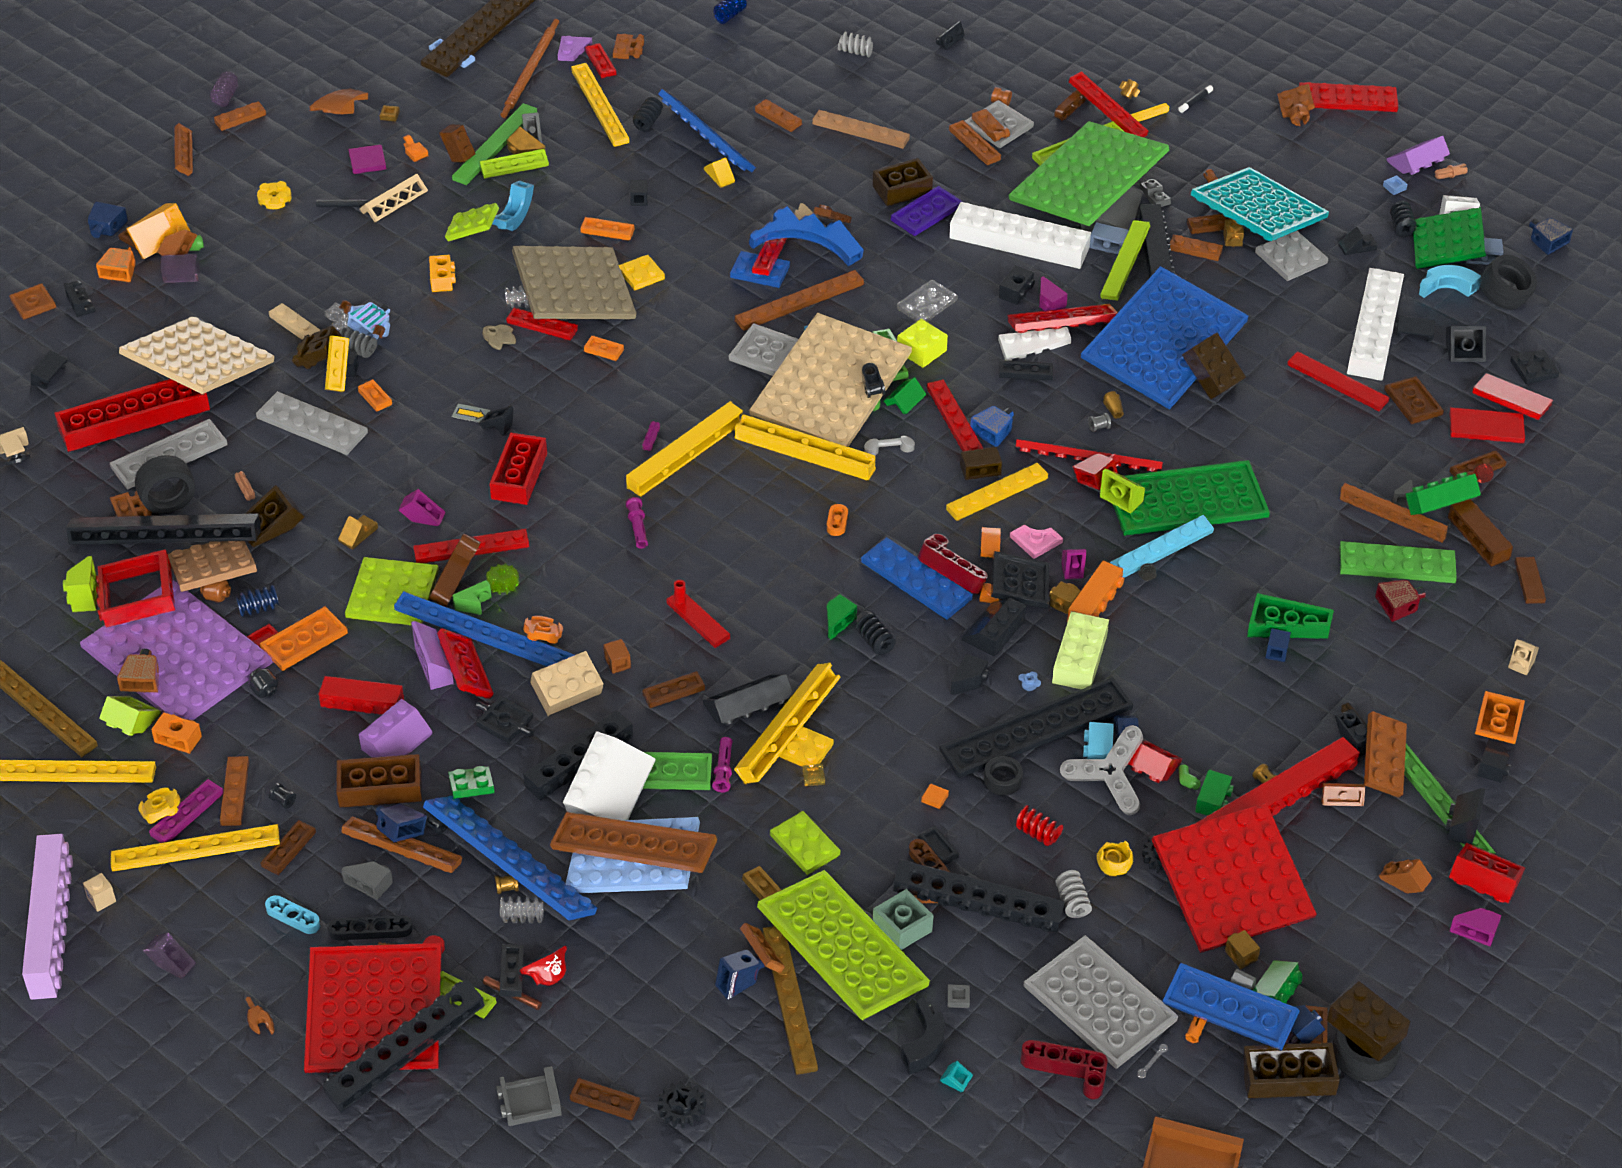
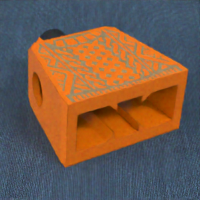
(117, 264)

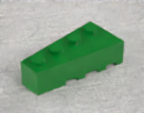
(1290, 616)

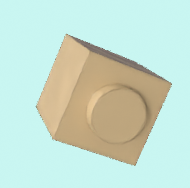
(99, 892)

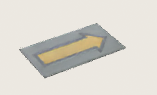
(469, 413)

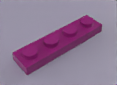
(188, 811)

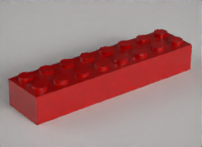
(128, 413)

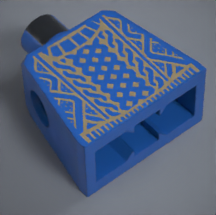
(993, 424)

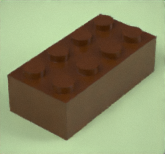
(379, 780)

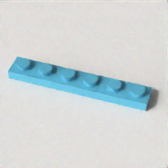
(1164, 545)

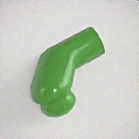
(1187, 779)

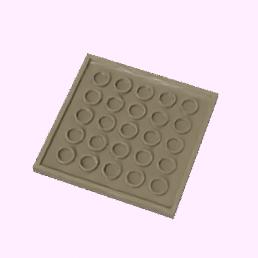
(573, 282)

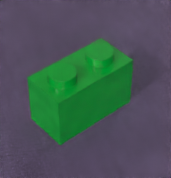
(1214, 793)

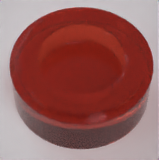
(1483, 473)

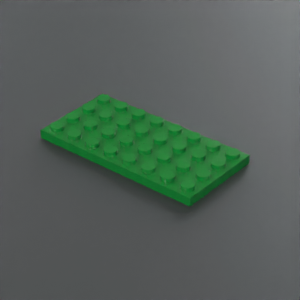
(1180, 495)

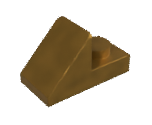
(356, 531)

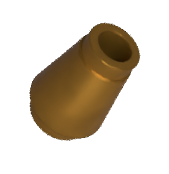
(1113, 403)

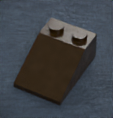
(276, 515)

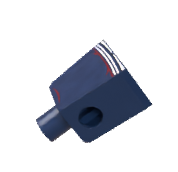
(737, 973)

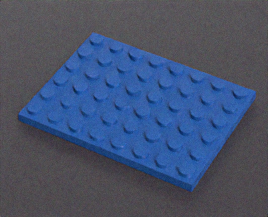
(1155, 329)

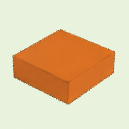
(935, 796)

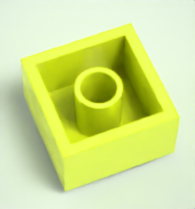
(926, 342)

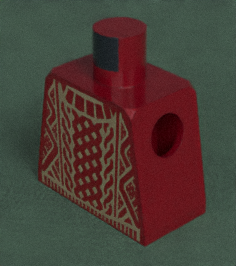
(1399, 598)

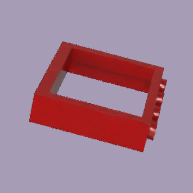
(131, 568)

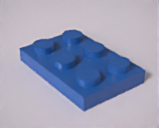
(743, 270)

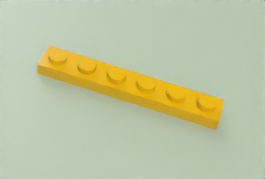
(996, 491)

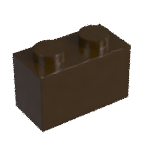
(981, 463)

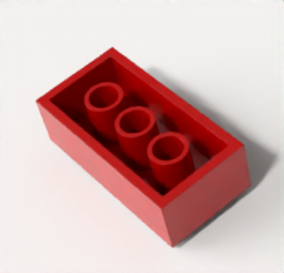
(518, 468)

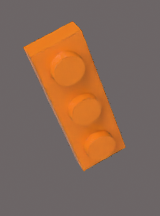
(607, 228)

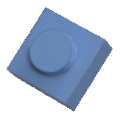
(1395, 185)

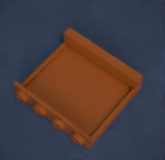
(1189, 1146)

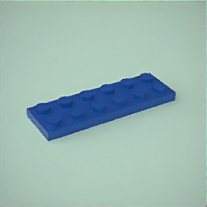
(916, 578)
(1231, 1006)

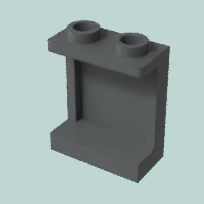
(529, 1098)

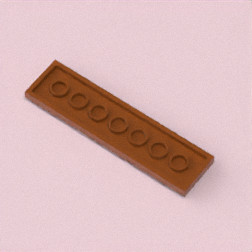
(634, 842)

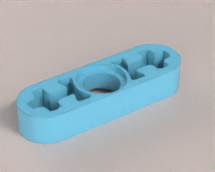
(296, 922)

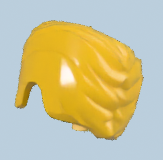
(1115, 858)

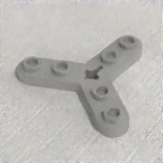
(1117, 757)

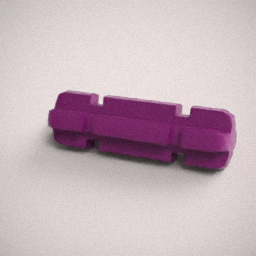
(651, 436)

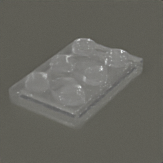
(927, 301)

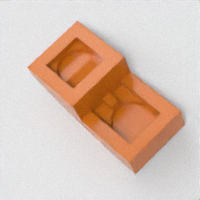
(990, 541)

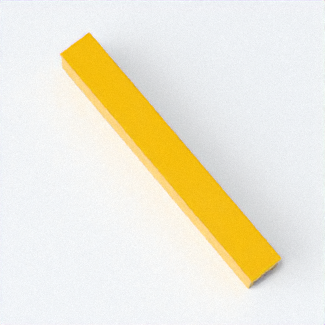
(805, 447)
(683, 449)
(786, 723)

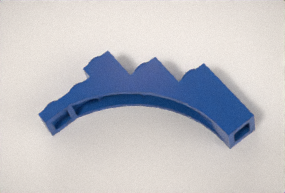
(809, 228)

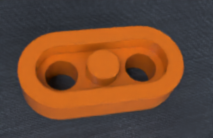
(837, 519)

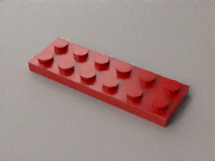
(1354, 97)
(1061, 317)

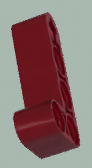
(957, 569)
(1038, 1056)

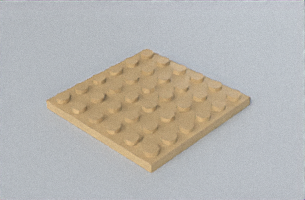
(197, 354)

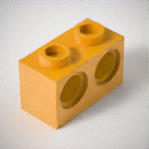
(441, 273)

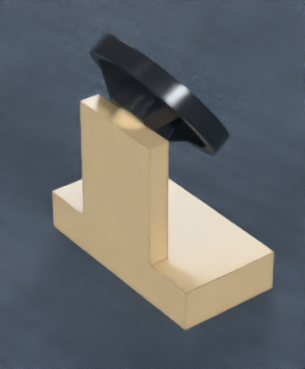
(12, 445)

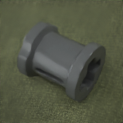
(1099, 422)

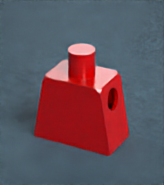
(1090, 470)

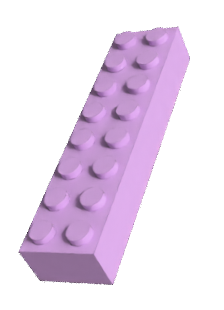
(47, 917)

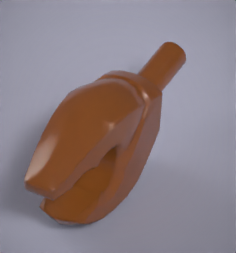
(258, 1015)

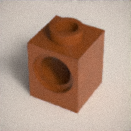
(617, 656)

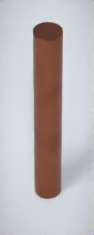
(524, 998)

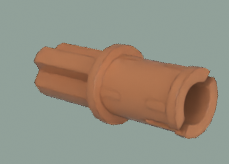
(1451, 171)

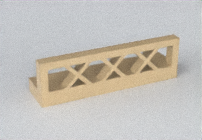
(377, 202)

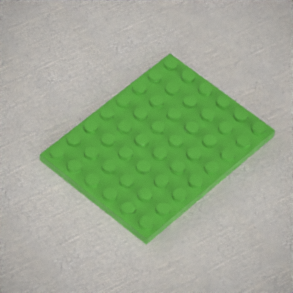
(1089, 173)

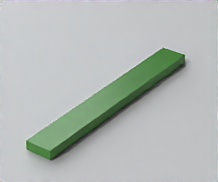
(492, 145)
(1434, 793)

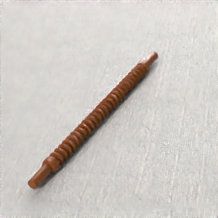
(529, 69)

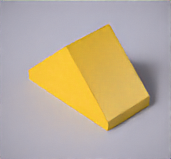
(720, 172)

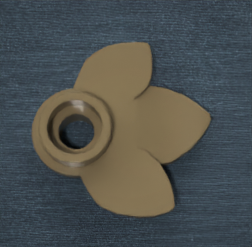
(499, 335)

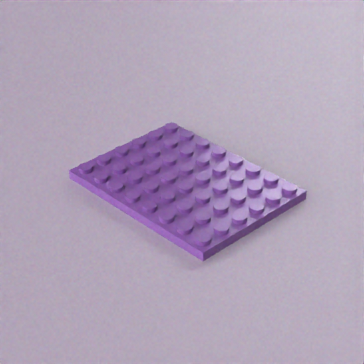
(195, 650)

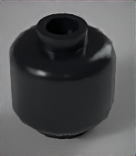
(263, 683)

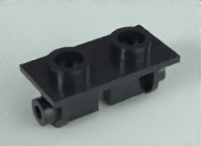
(951, 36)

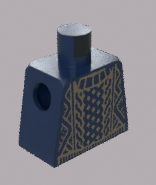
(1550, 234)

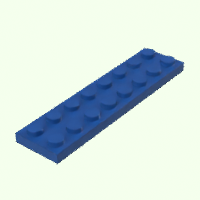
(706, 132)

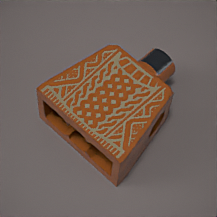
(139, 673)

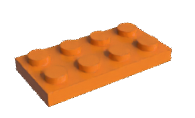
(303, 638)

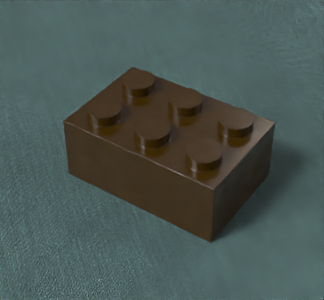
(902, 181)
(1213, 366)
(1368, 1021)

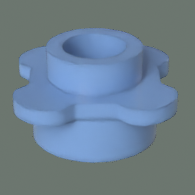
(1029, 681)

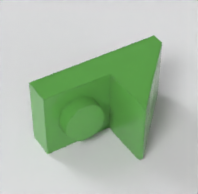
(471, 598)

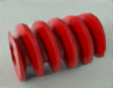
(1037, 827)

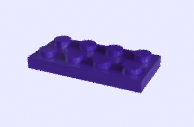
(926, 211)

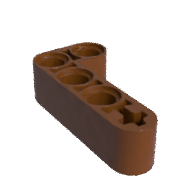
(454, 570)

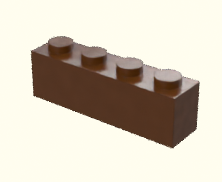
(1480, 532)

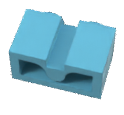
(1099, 740)

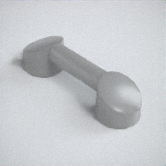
(906, 444)

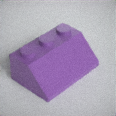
(1420, 156)
(431, 656)
(395, 732)

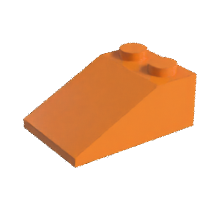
(1500, 717)

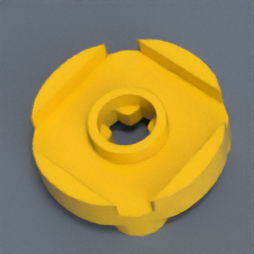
(266, 193)
(159, 804)

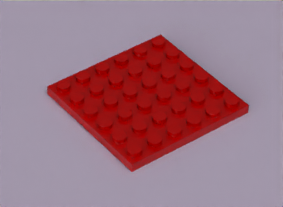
(1233, 876)
(365, 995)

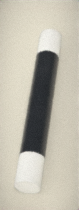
(1196, 98)

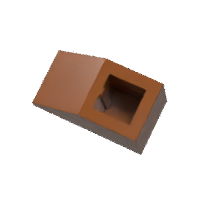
(1406, 875)

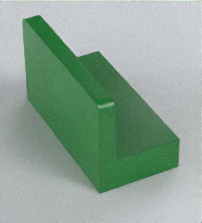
(906, 395)

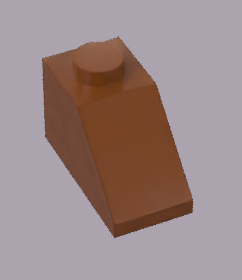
(177, 243)

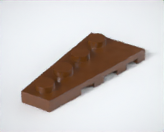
(826, 212)

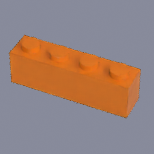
(1098, 590)

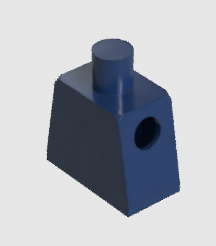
(106, 219)
(400, 822)

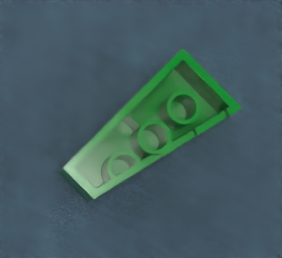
(1442, 493)

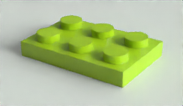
(472, 221)
(805, 842)

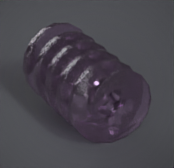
(224, 89)

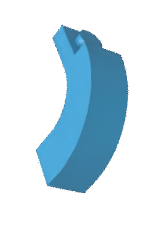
(517, 206)

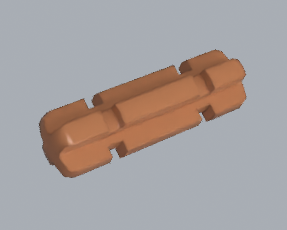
(244, 485)

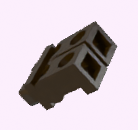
(314, 348)

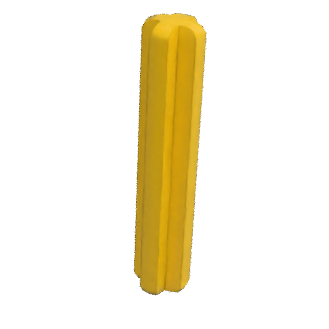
(1151, 112)

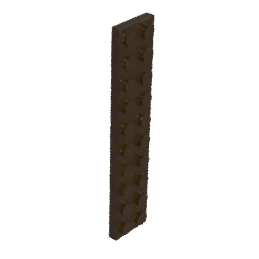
(473, 35)

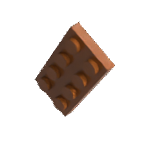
(1385, 754)

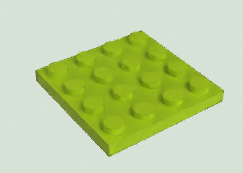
(382, 583)

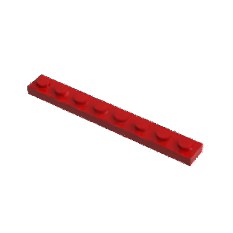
(1080, 454)

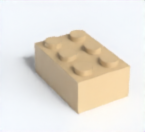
(566, 683)

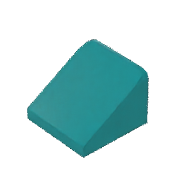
(956, 1076)

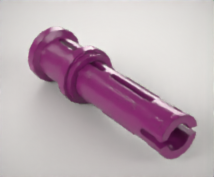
(636, 516)
(723, 771)

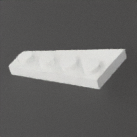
(1020, 344)

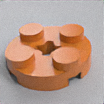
(542, 629)

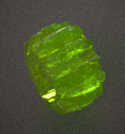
(502, 578)

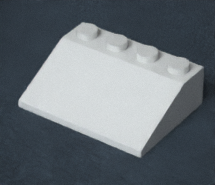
(608, 779)

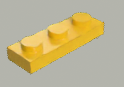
(337, 363)

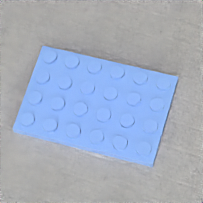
(602, 874)

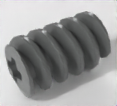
(359, 342)

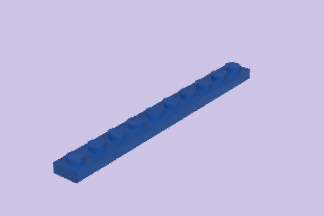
(479, 630)

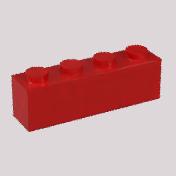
(359, 695)

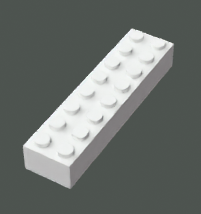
(1020, 235)
(1375, 324)

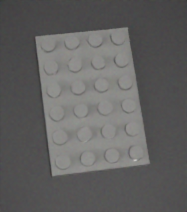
(1100, 1001)

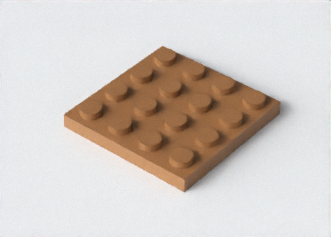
(211, 563)

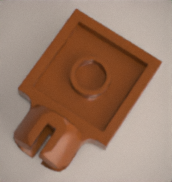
(1296, 104)

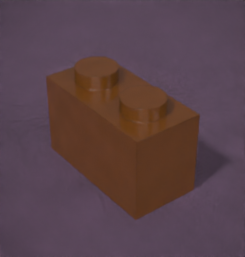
(457, 143)

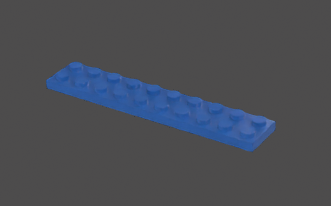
(510, 857)

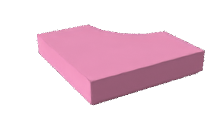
(1036, 541)

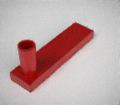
(696, 616)

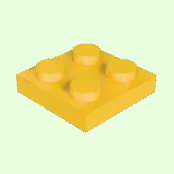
(641, 272)
(807, 748)

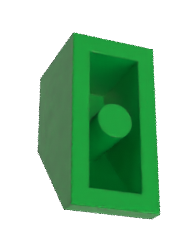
(840, 614)

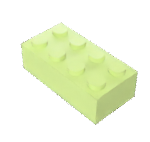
(1080, 651)

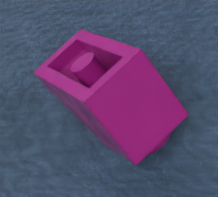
(1051, 296)
(421, 509)
(1073, 563)
(1476, 925)

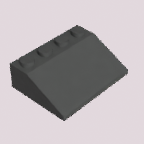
(1121, 212)

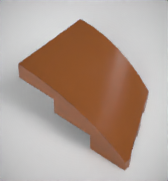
(339, 101)

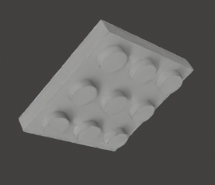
(1008, 119)
(1291, 255)
(762, 349)

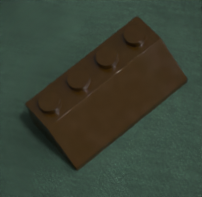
(1290, 1072)

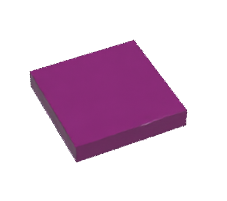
(367, 159)

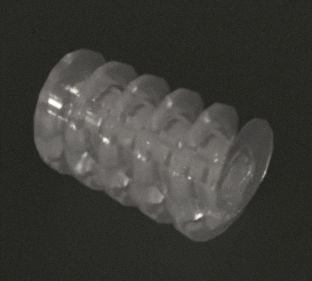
(515, 296)
(521, 910)

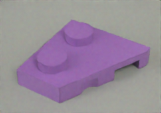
(572, 47)

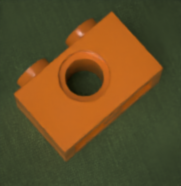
(176, 732)

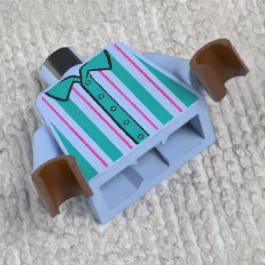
(368, 318)

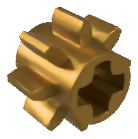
(1129, 89)

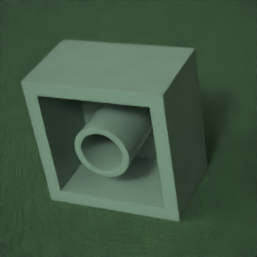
(903, 919)

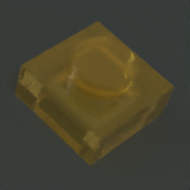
(813, 775)

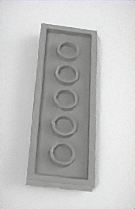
(312, 423)
(187, 445)

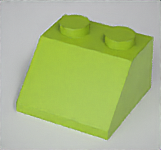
(1121, 491)
(81, 586)
(128, 714)

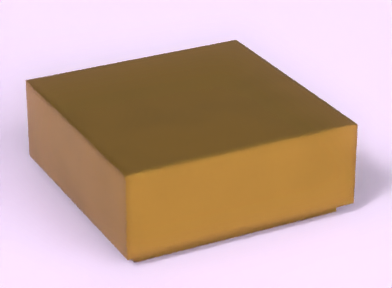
(389, 113)

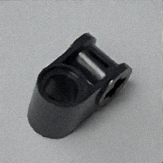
(872, 380)

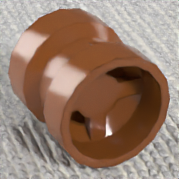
(1003, 96)

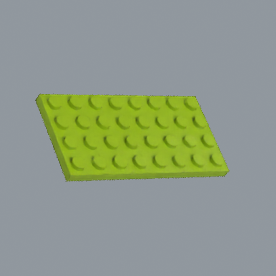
(843, 944)

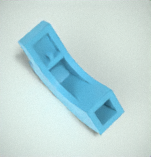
(1450, 277)

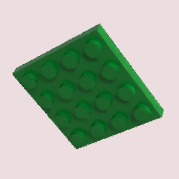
(1449, 238)

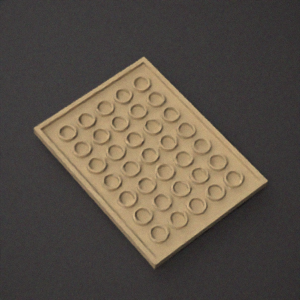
(821, 380)

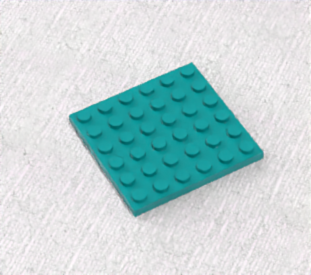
(1259, 204)

